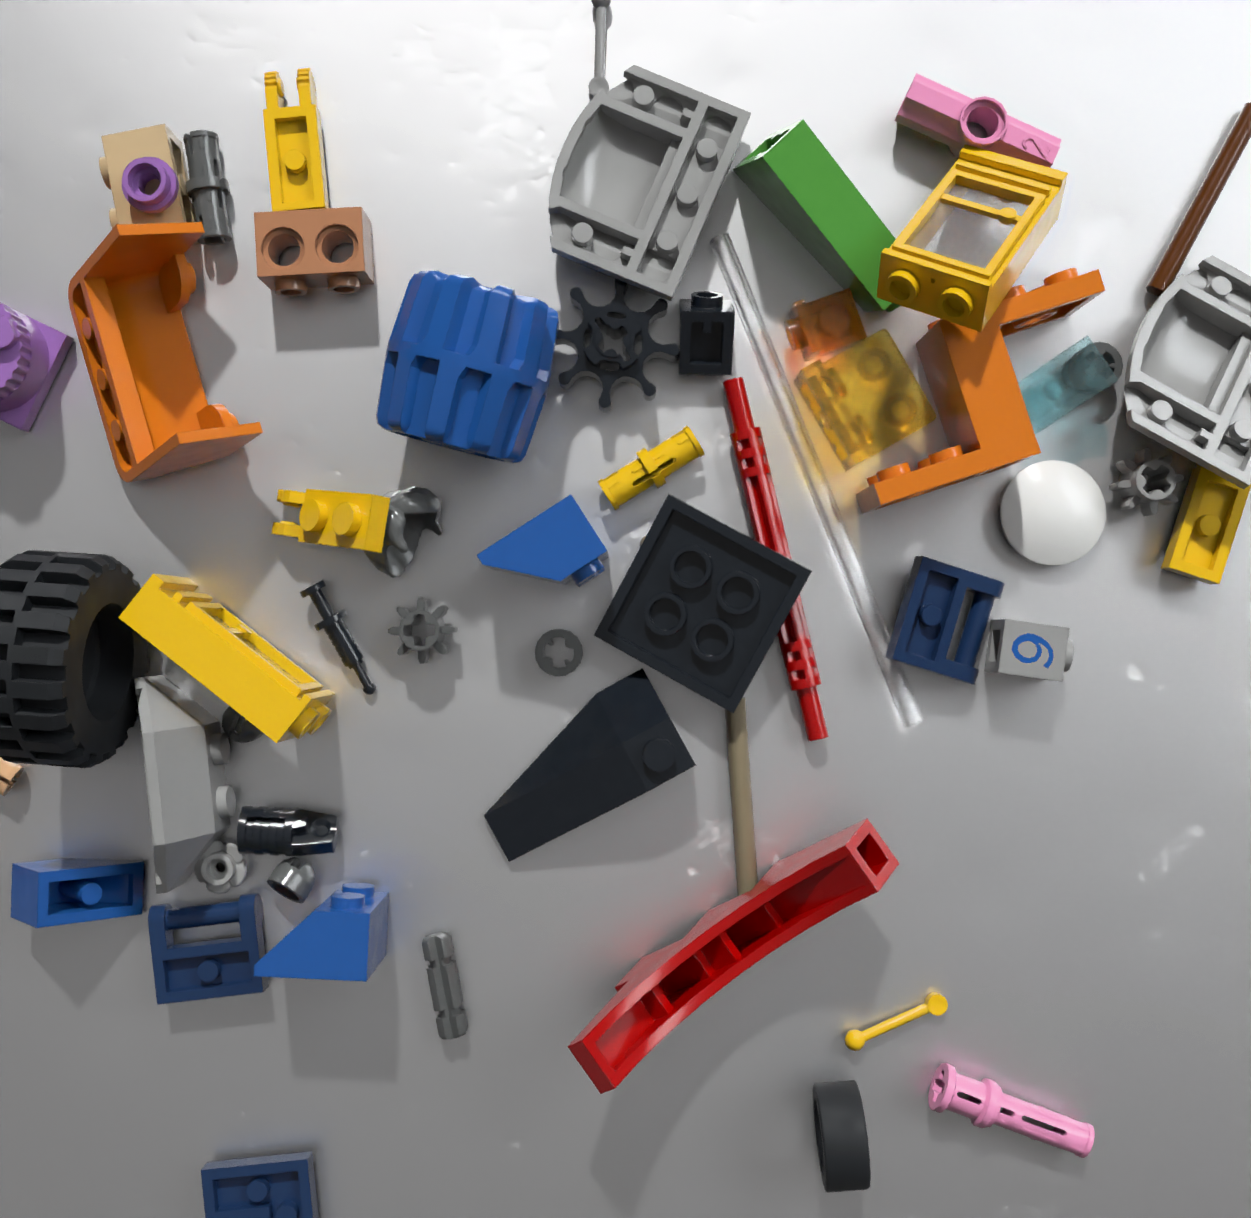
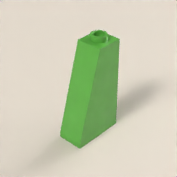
(820, 209)

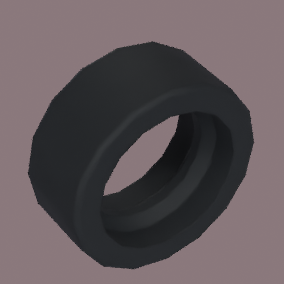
(841, 1136)

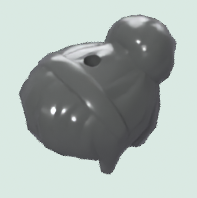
(408, 515)

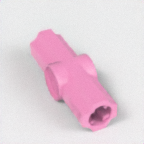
(945, 115)

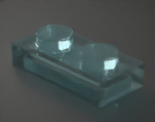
(1065, 383)

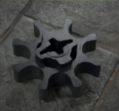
(617, 322)

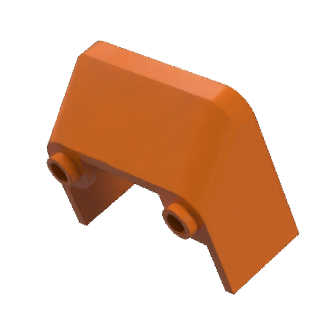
(140, 353)

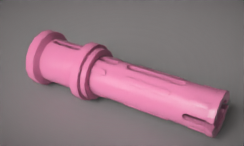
(985, 1105)

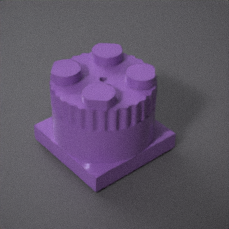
(28, 365)

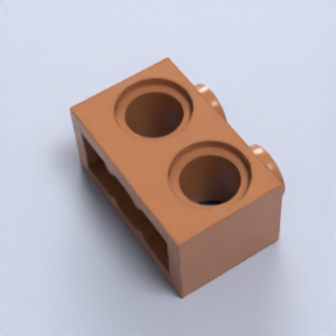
(317, 235)

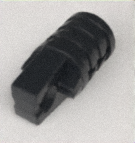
(286, 831)

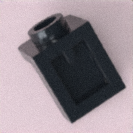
(706, 334)

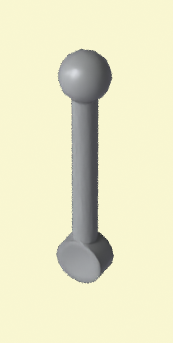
(599, 81)

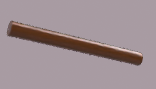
(1202, 203)

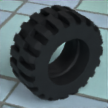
(67, 658)

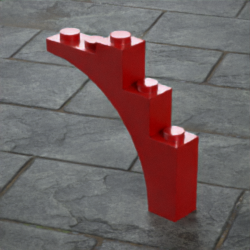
(726, 943)

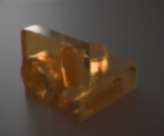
(824, 325)

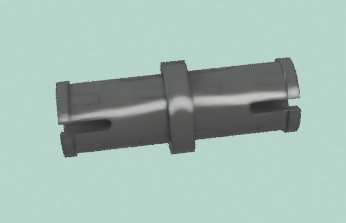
(207, 186)

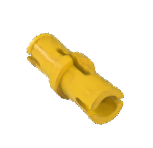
(651, 467)

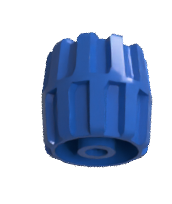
(467, 366)

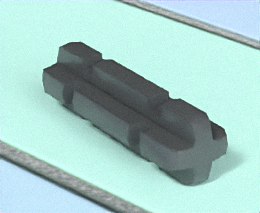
(445, 985)

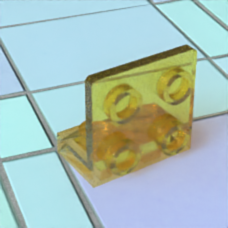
(864, 398)

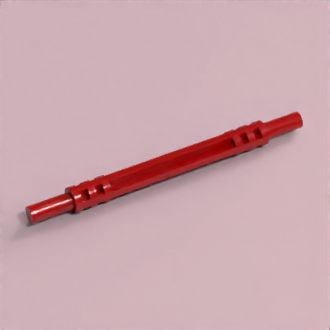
(769, 530)

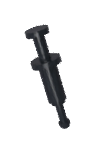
(338, 634)

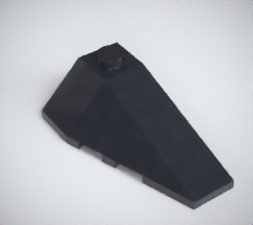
(595, 764)

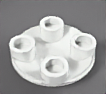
(1052, 513)

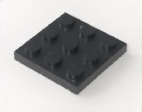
(702, 603)

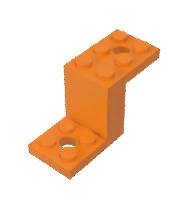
(979, 391)

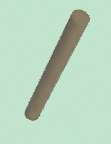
(741, 798)

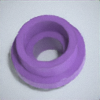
(136, 177)

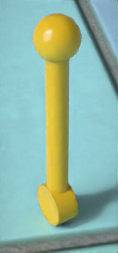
(934, 1004)

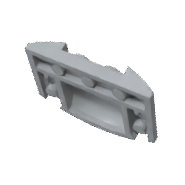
(642, 179)
(1194, 370)

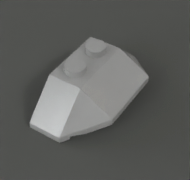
(183, 778)

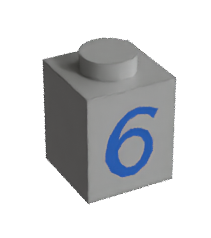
(1028, 649)

